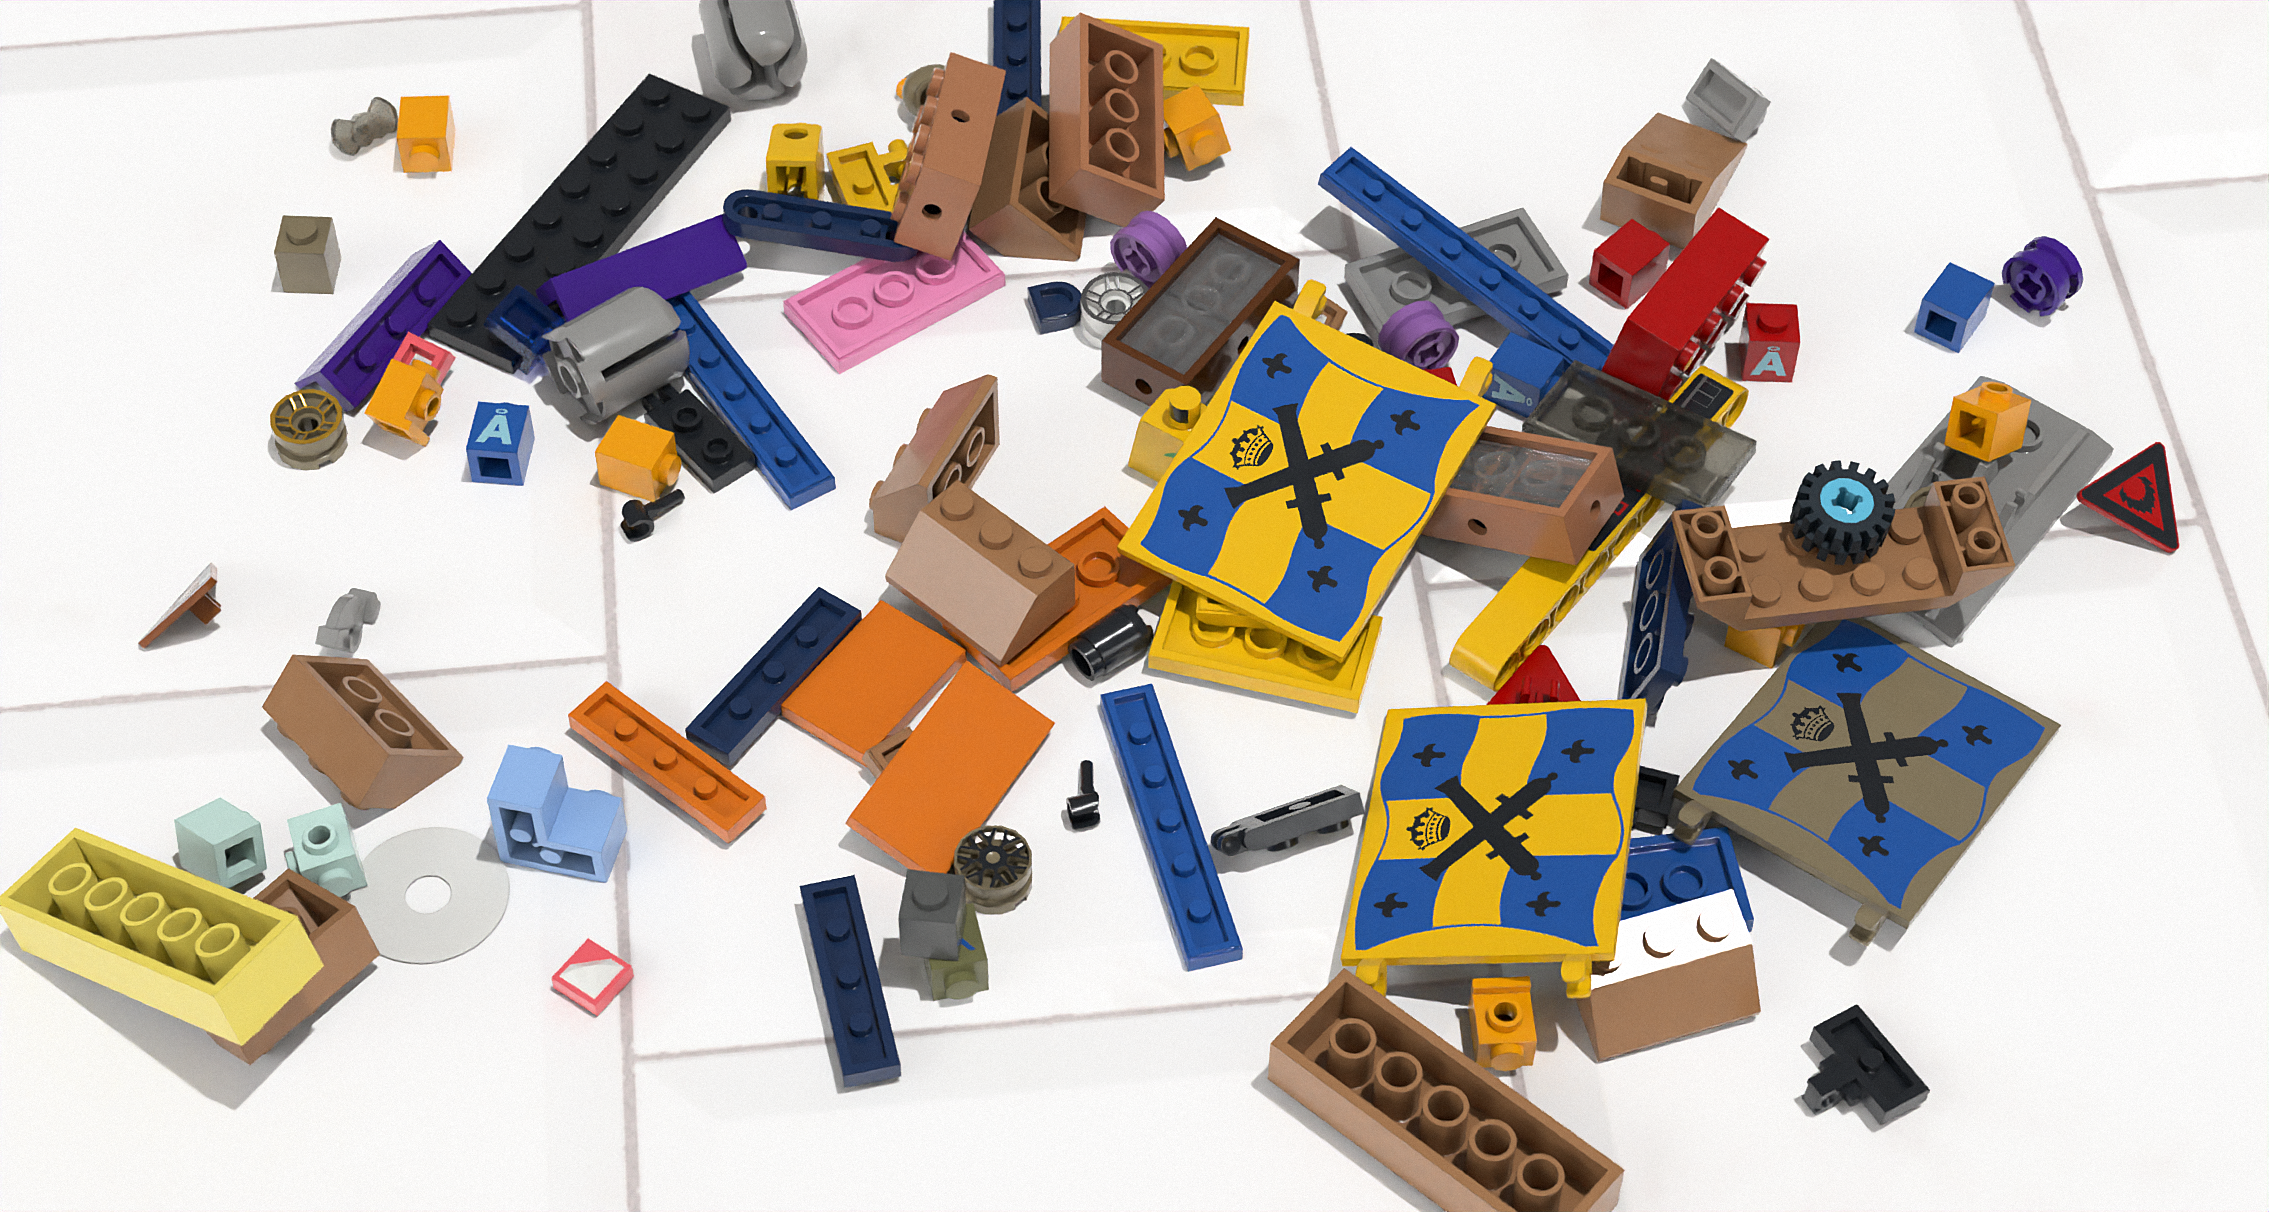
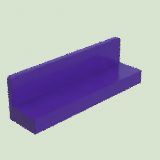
(664, 265)
(369, 341)

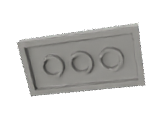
(1397, 279)

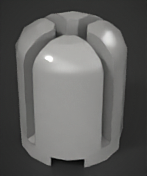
(754, 45)
(617, 352)

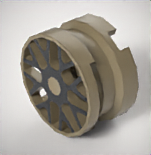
(1007, 863)

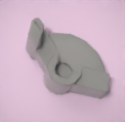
(345, 621)

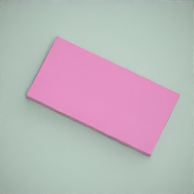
(887, 302)

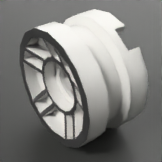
(1106, 302)

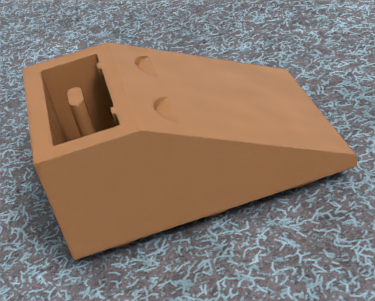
(1670, 178)

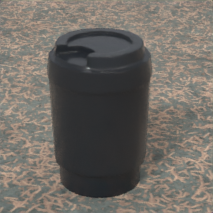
(1110, 642)

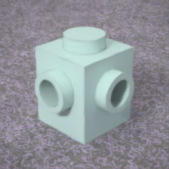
(220, 843)
(326, 850)

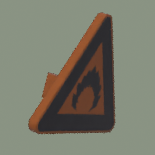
(194, 598)

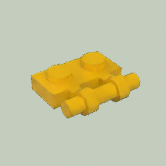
(863, 174)

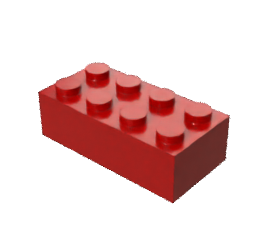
(1688, 306)

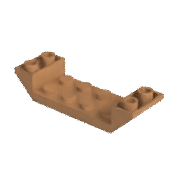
(1767, 580)

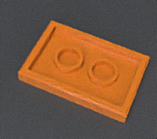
(873, 681)

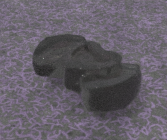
(364, 127)

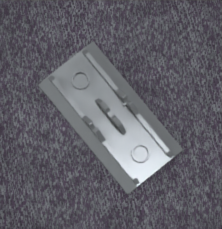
(2027, 488)

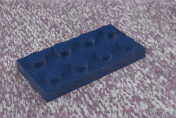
(1658, 620)

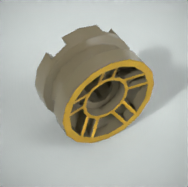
(308, 429)

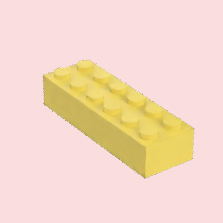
(160, 935)

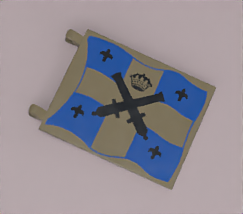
(1866, 768)

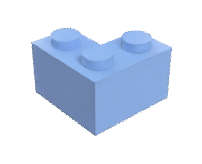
(549, 824)

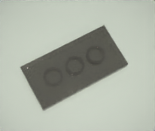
(1653, 440)

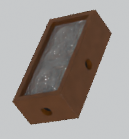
(1198, 315)

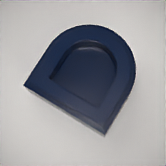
(1055, 306)

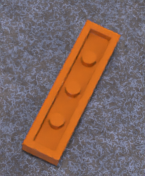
(667, 762)

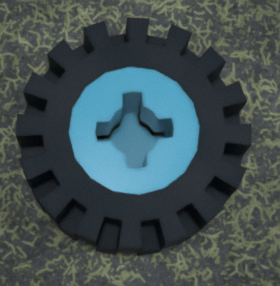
(1828, 526)

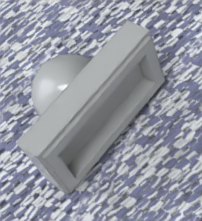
(1728, 100)

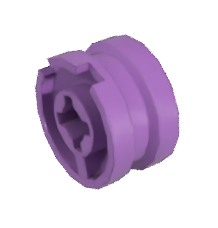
(1147, 246)
(1419, 336)

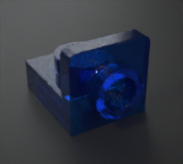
(521, 323)

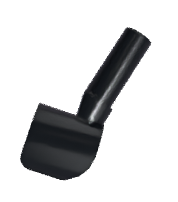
(637, 516)
(1083, 808)

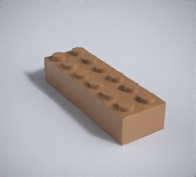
(1433, 1110)

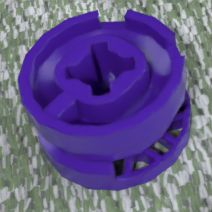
(2043, 275)

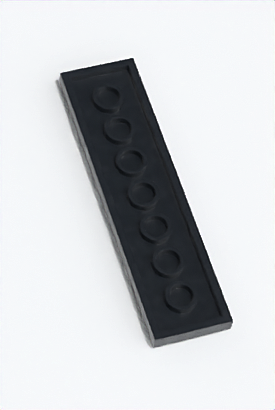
(586, 209)

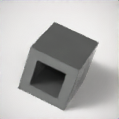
(932, 915)

